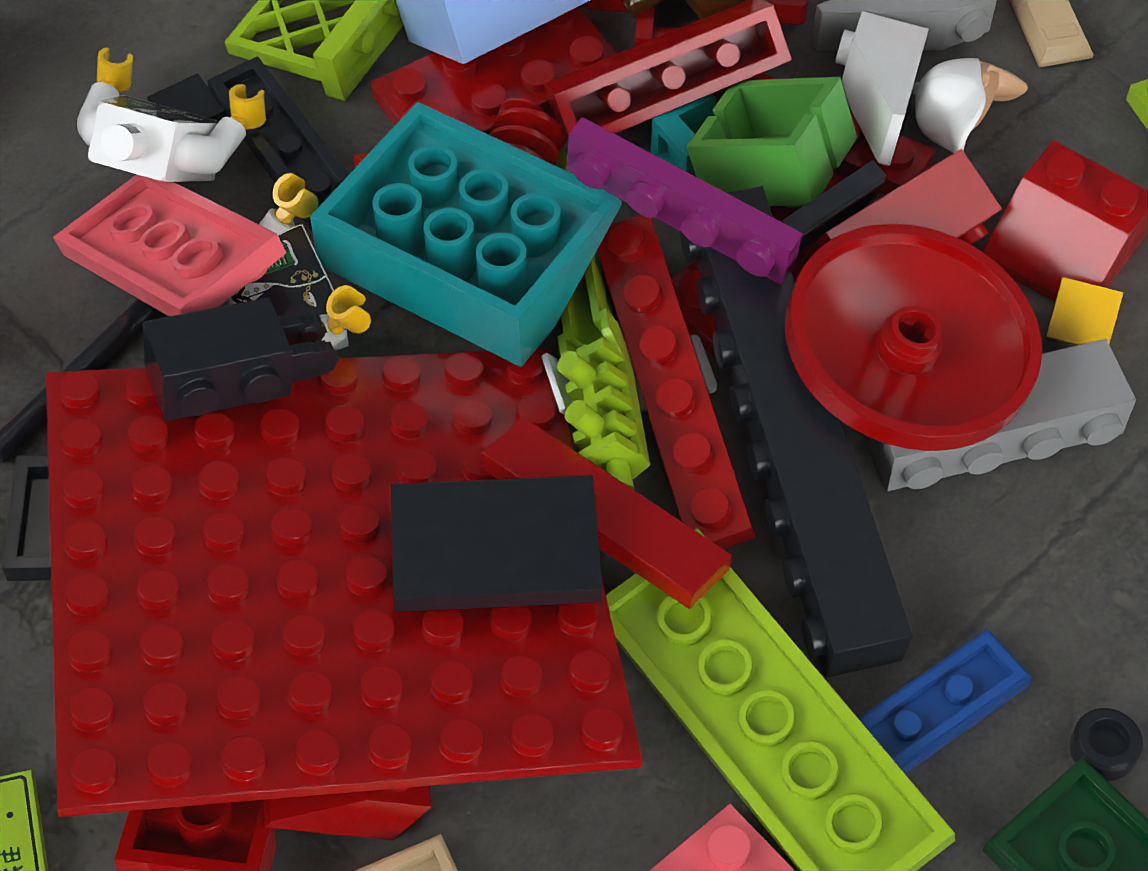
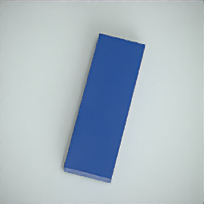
(946, 700)

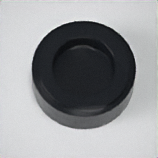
(1107, 742)

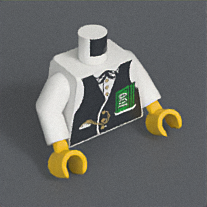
(157, 138)
(298, 278)

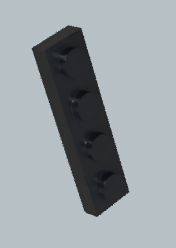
(286, 139)

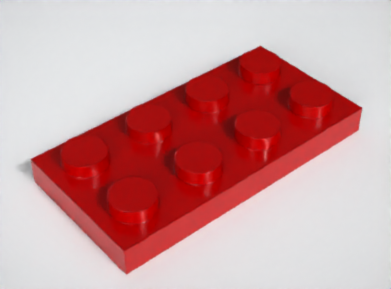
(513, 70)

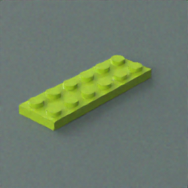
(776, 729)

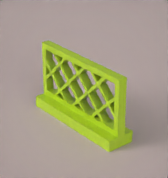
(348, 47)

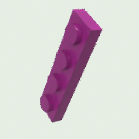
(682, 201)

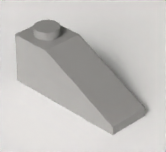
(947, 20)

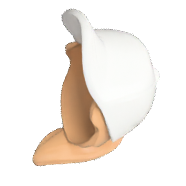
(957, 97)

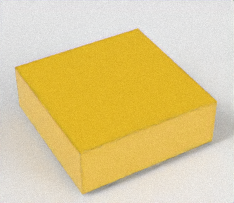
(1083, 313)

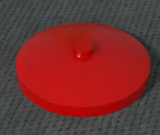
(913, 337)

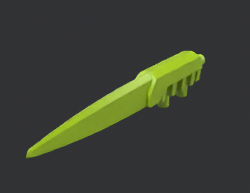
(600, 378)

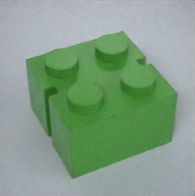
(776, 138)

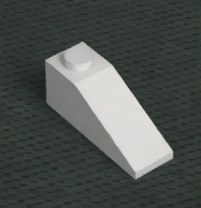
(879, 77)

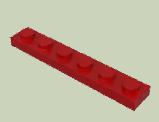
(673, 383)

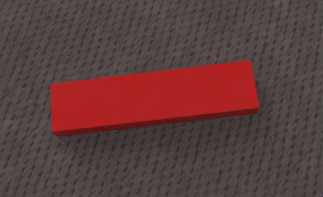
(627, 522)

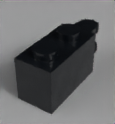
(232, 357)

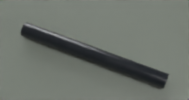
(92, 358)

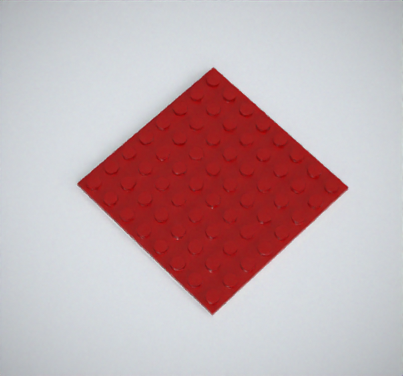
(238, 603)

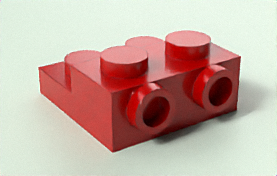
(197, 839)

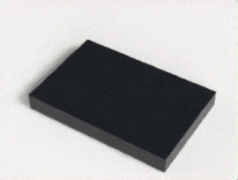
(495, 543)

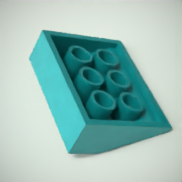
(464, 231)

